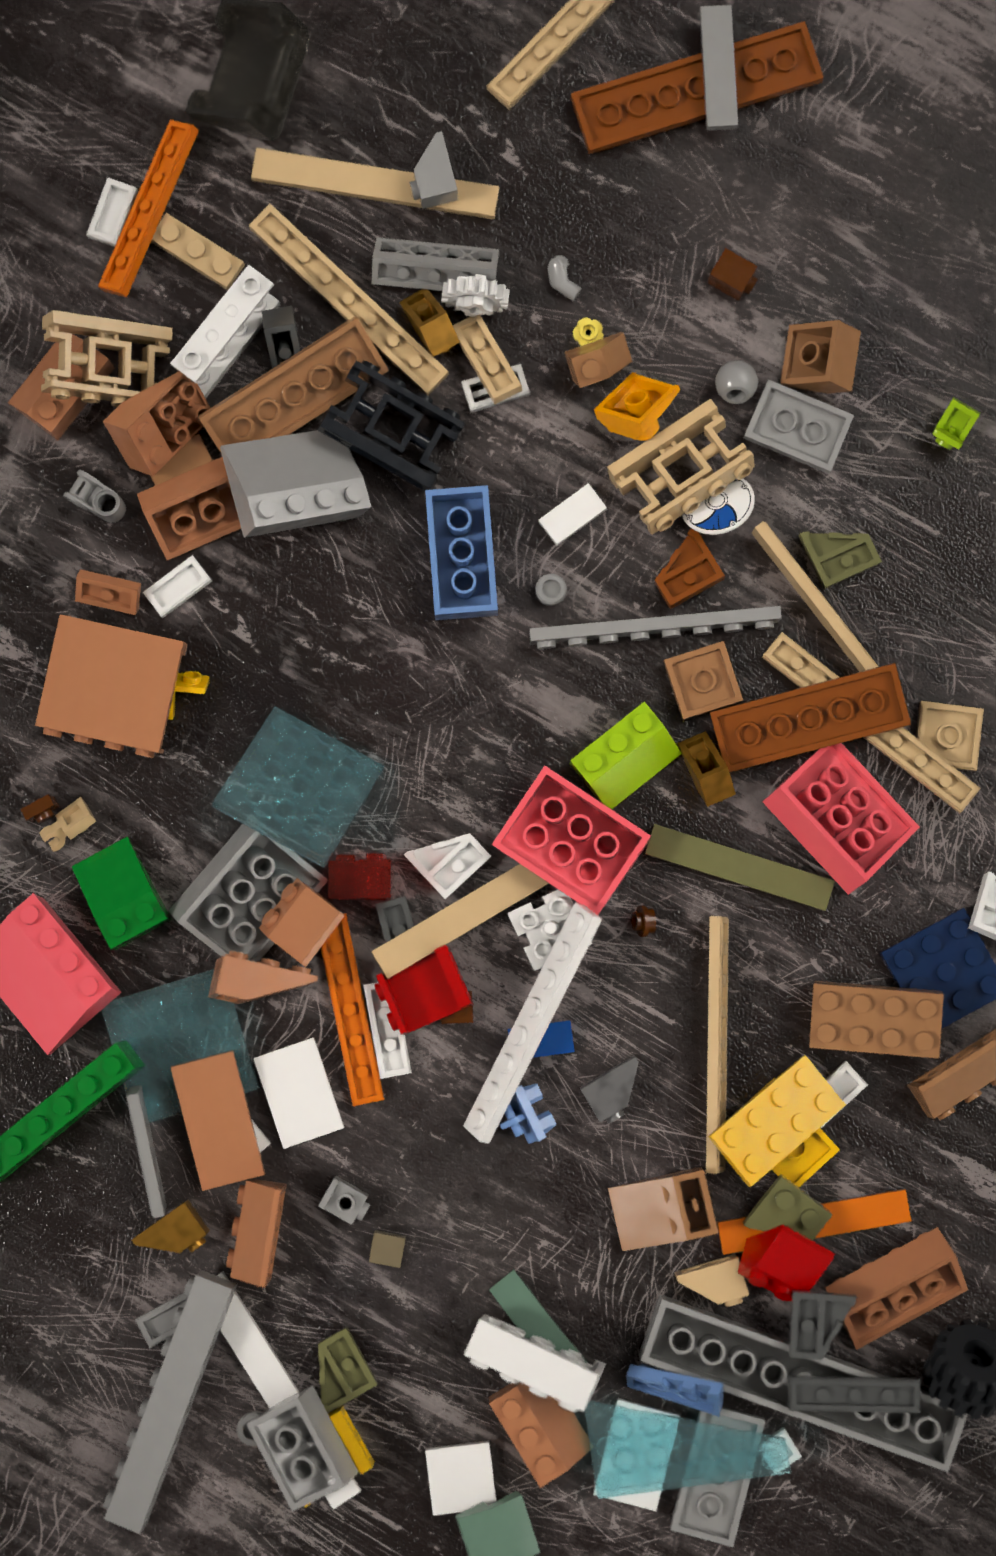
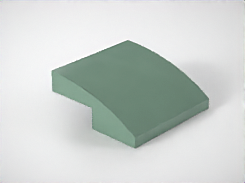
(498, 1528)

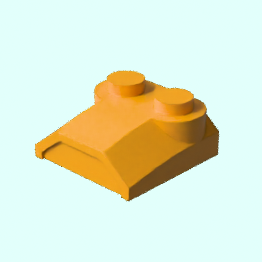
(636, 406)

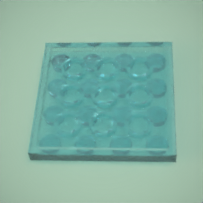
(298, 786)
(175, 1027)

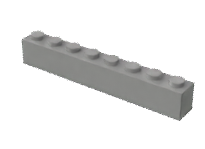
(169, 1402)

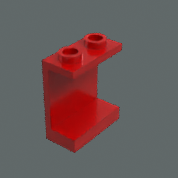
(424, 992)

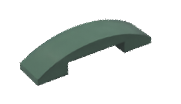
(527, 1311)

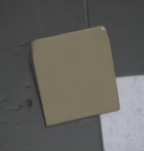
(387, 1248)

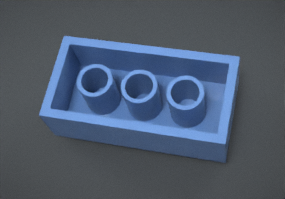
(461, 552)

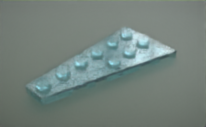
(660, 1451)

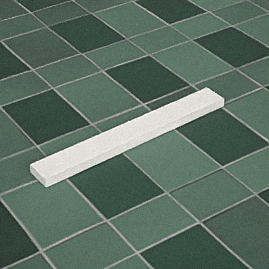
(266, 1370)

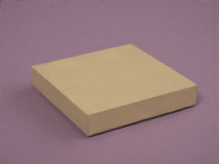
(951, 732)

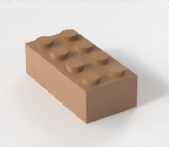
(876, 1019)

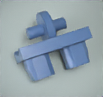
(522, 1116)

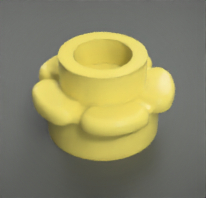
(584, 325)

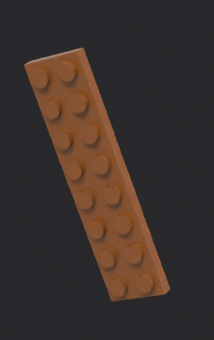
(675, 91)

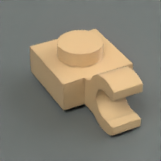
(70, 822)

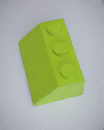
(626, 756)

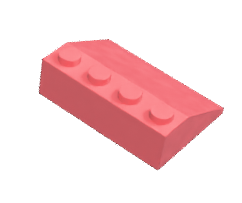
(841, 815)
(571, 840)
(49, 975)

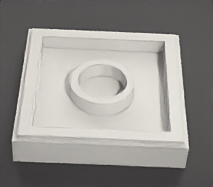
(460, 1476)

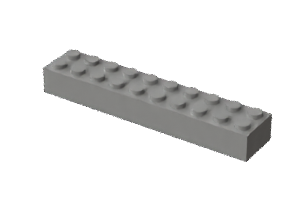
(758, 1369)

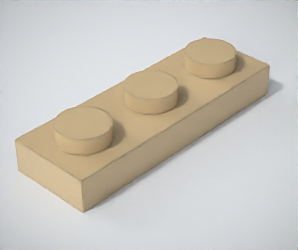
(197, 251)
(487, 359)

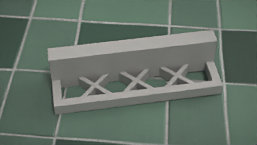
(429, 270)

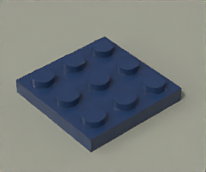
(946, 960)

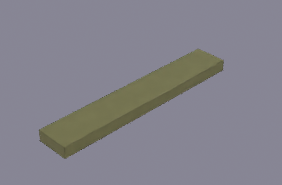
(739, 867)

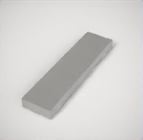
(718, 67)
(146, 1151)

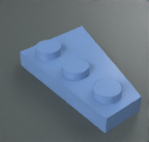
(678, 1388)

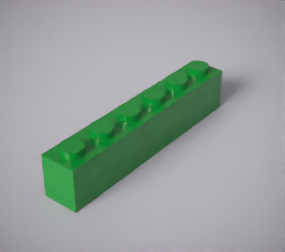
(67, 1106)

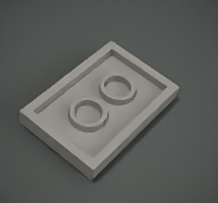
(798, 426)

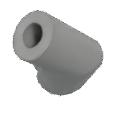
(559, 278)

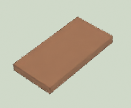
(217, 1120)

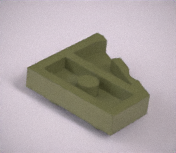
(839, 555)
(788, 1206)
(342, 1370)

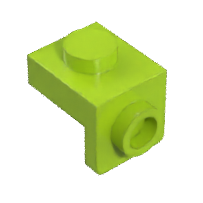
(955, 424)

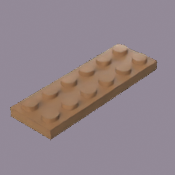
(294, 389)

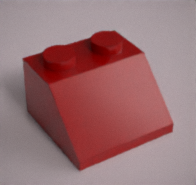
(783, 1261)

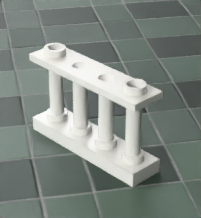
(226, 331)

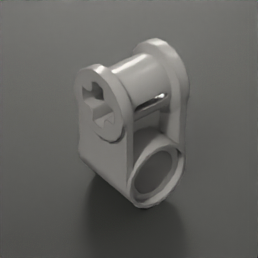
(92, 494)

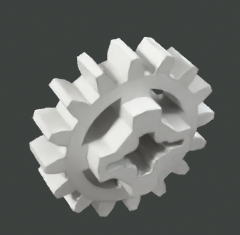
(475, 295)

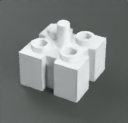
(541, 925)

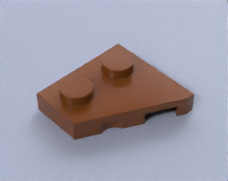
(688, 571)

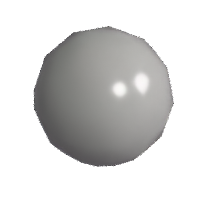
(736, 382)

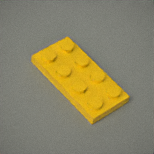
(776, 1120)

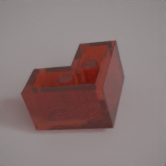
(361, 879)

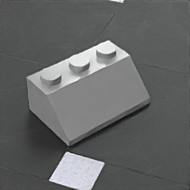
(302, 1448)

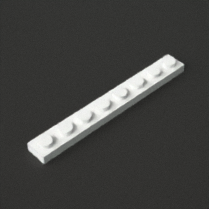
(532, 1022)

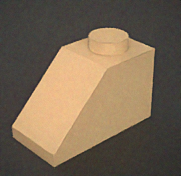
(716, 1280)

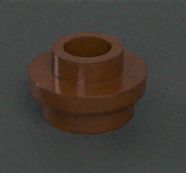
(643, 920)

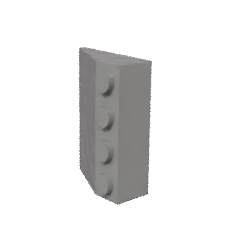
(293, 482)
(238, 889)

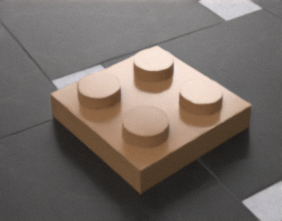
(703, 680)

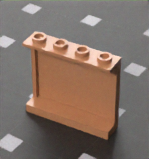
(109, 685)

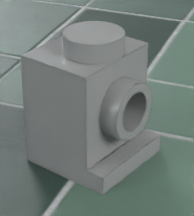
(338, 1189)

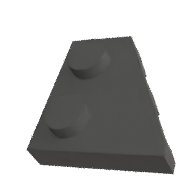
(816, 1321)

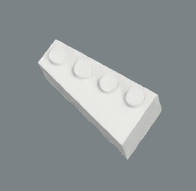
(534, 1363)

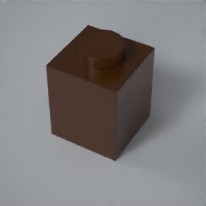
(733, 275)

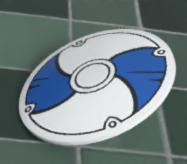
(724, 511)

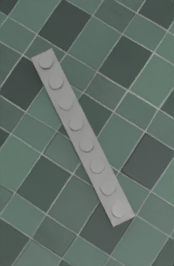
(669, 626)

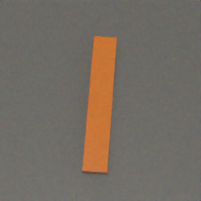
(148, 208)
(351, 1016)
(848, 1216)

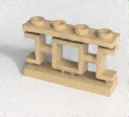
(102, 334)
(667, 448)

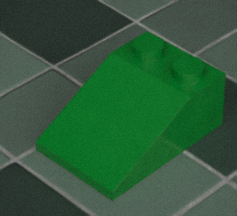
(120, 894)

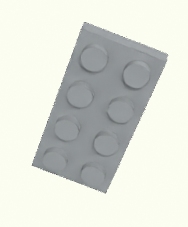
(715, 1508)

